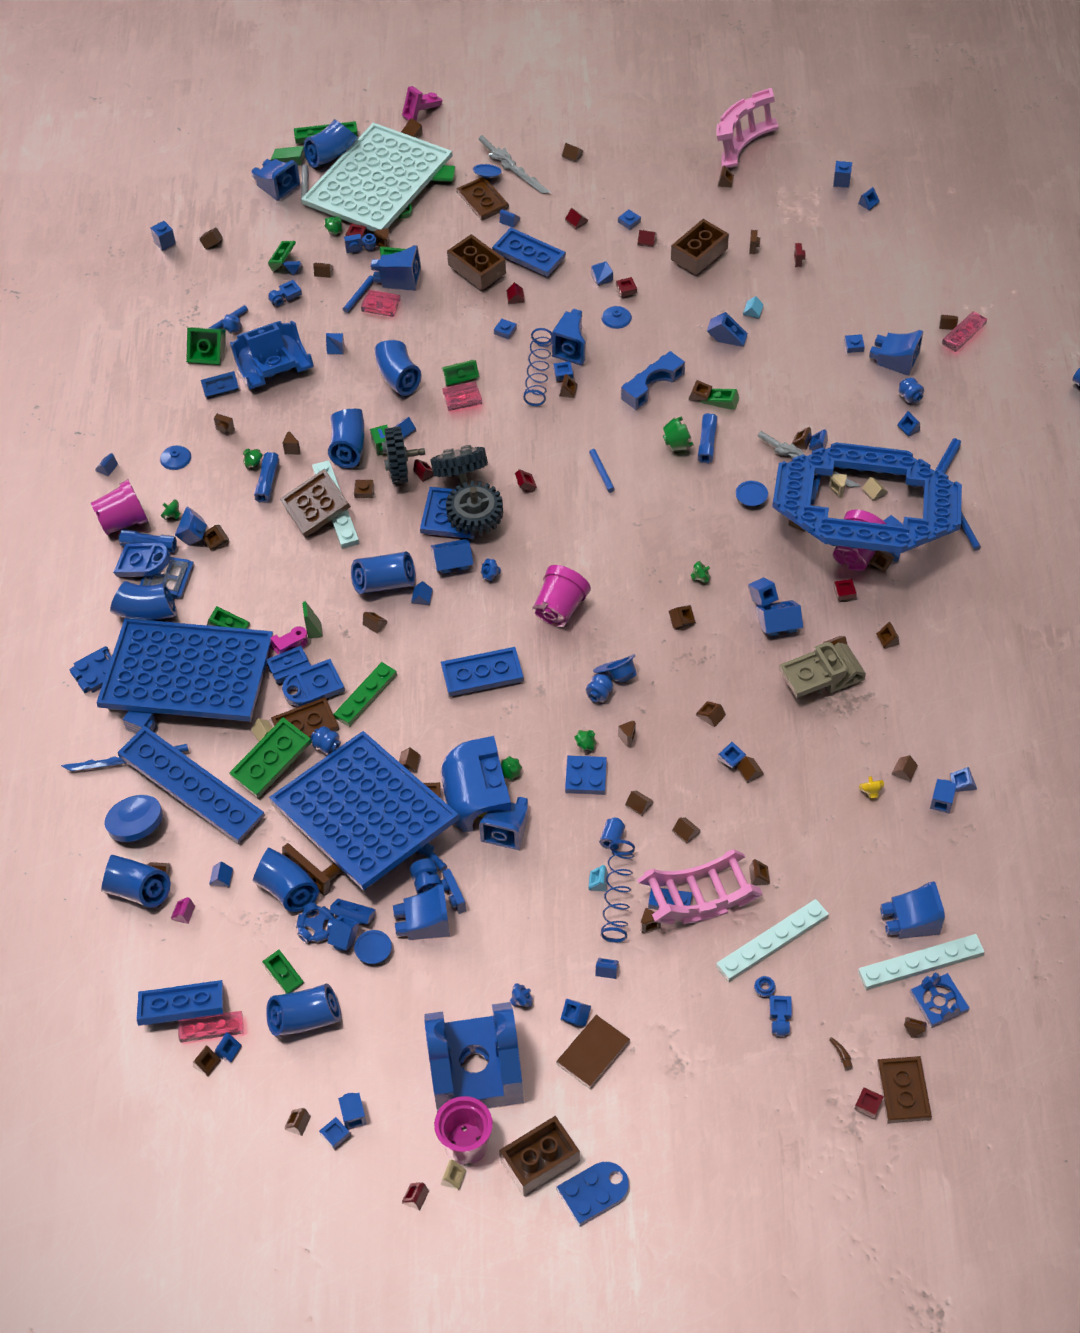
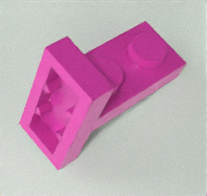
(417, 101)

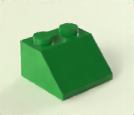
(205, 345)

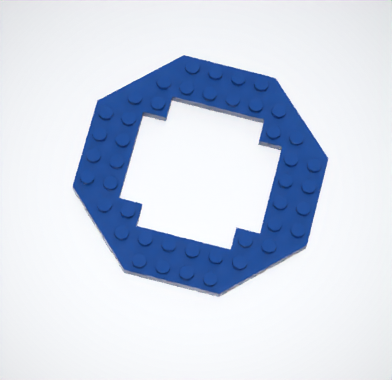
(940, 499)

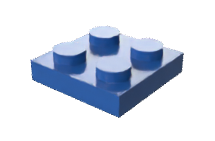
(585, 775)

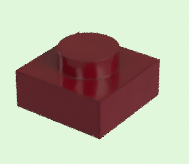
(356, 229)
(799, 255)
(626, 286)
(525, 480)
(845, 589)
(869, 1102)

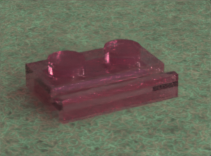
(380, 303)
(462, 396)

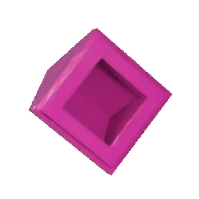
(183, 910)

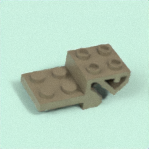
(824, 667)

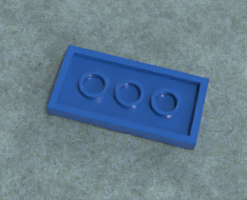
(529, 252)
(482, 671)
(180, 1002)

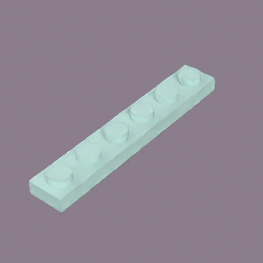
(342, 523)
(772, 940)
(921, 962)

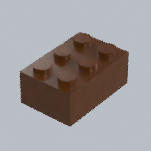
(699, 246)
(476, 262)
(539, 1155)

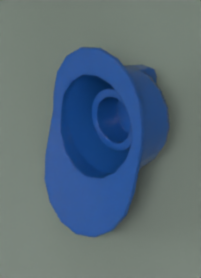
(619, 670)

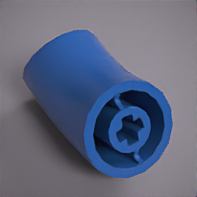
(328, 144)
(397, 367)
(347, 437)
(383, 572)
(143, 602)
(135, 881)
(285, 881)
(302, 1010)

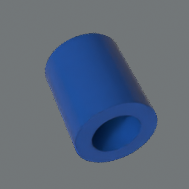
(612, 831)

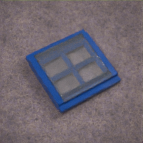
(173, 575)

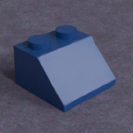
(452, 555)
(780, 617)

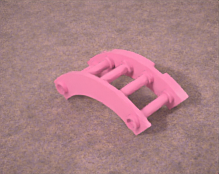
(731, 120)
(703, 910)

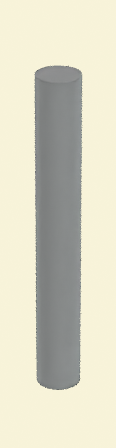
(304, 180)

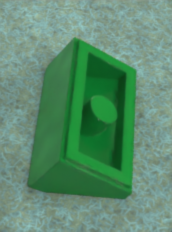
(446, 173)
(280, 254)

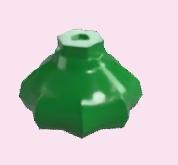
(333, 225)
(252, 457)
(171, 510)
(700, 572)
(585, 740)
(510, 768)

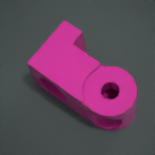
(289, 641)

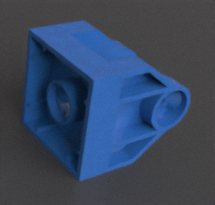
(488, 1036)

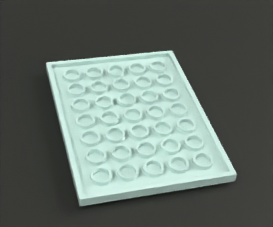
(377, 177)

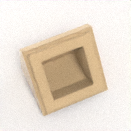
(837, 484)
(874, 489)
(261, 728)
(453, 1175)

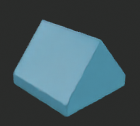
(753, 307)
(597, 879)

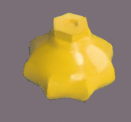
(872, 787)

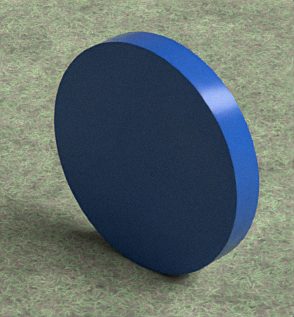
(133, 818)

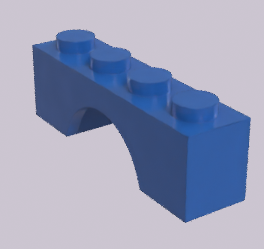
(667, 368)

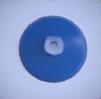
(487, 170)
(616, 317)
(175, 457)
(751, 493)
(372, 946)

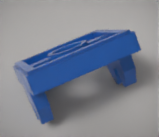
(929, 983)

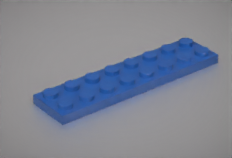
(191, 784)

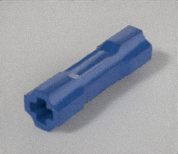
(706, 446)
(264, 486)
(129, 536)

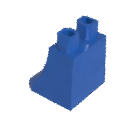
(277, 177)
(398, 269)
(567, 338)
(897, 351)
(505, 827)
(915, 913)
(424, 915)

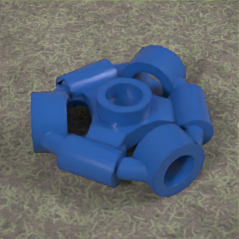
(315, 923)

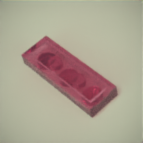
(964, 331)
(210, 1026)

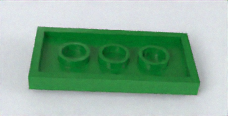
(270, 757)

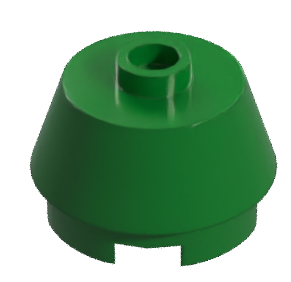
(677, 435)

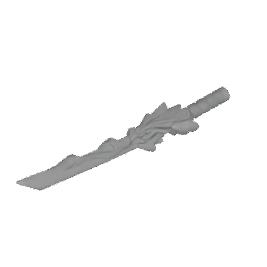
(508, 163)
(792, 451)

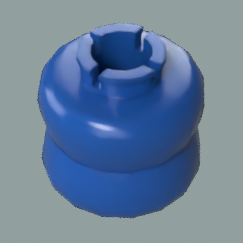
(911, 390)
(599, 688)
(325, 740)

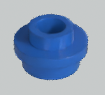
(767, 981)

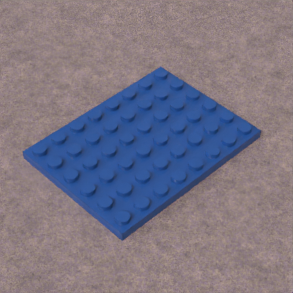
(186, 669)
(364, 809)

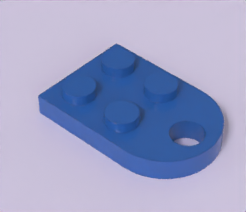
(141, 559)
(313, 684)
(592, 1192)

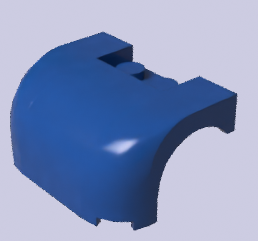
(268, 352)
(474, 781)

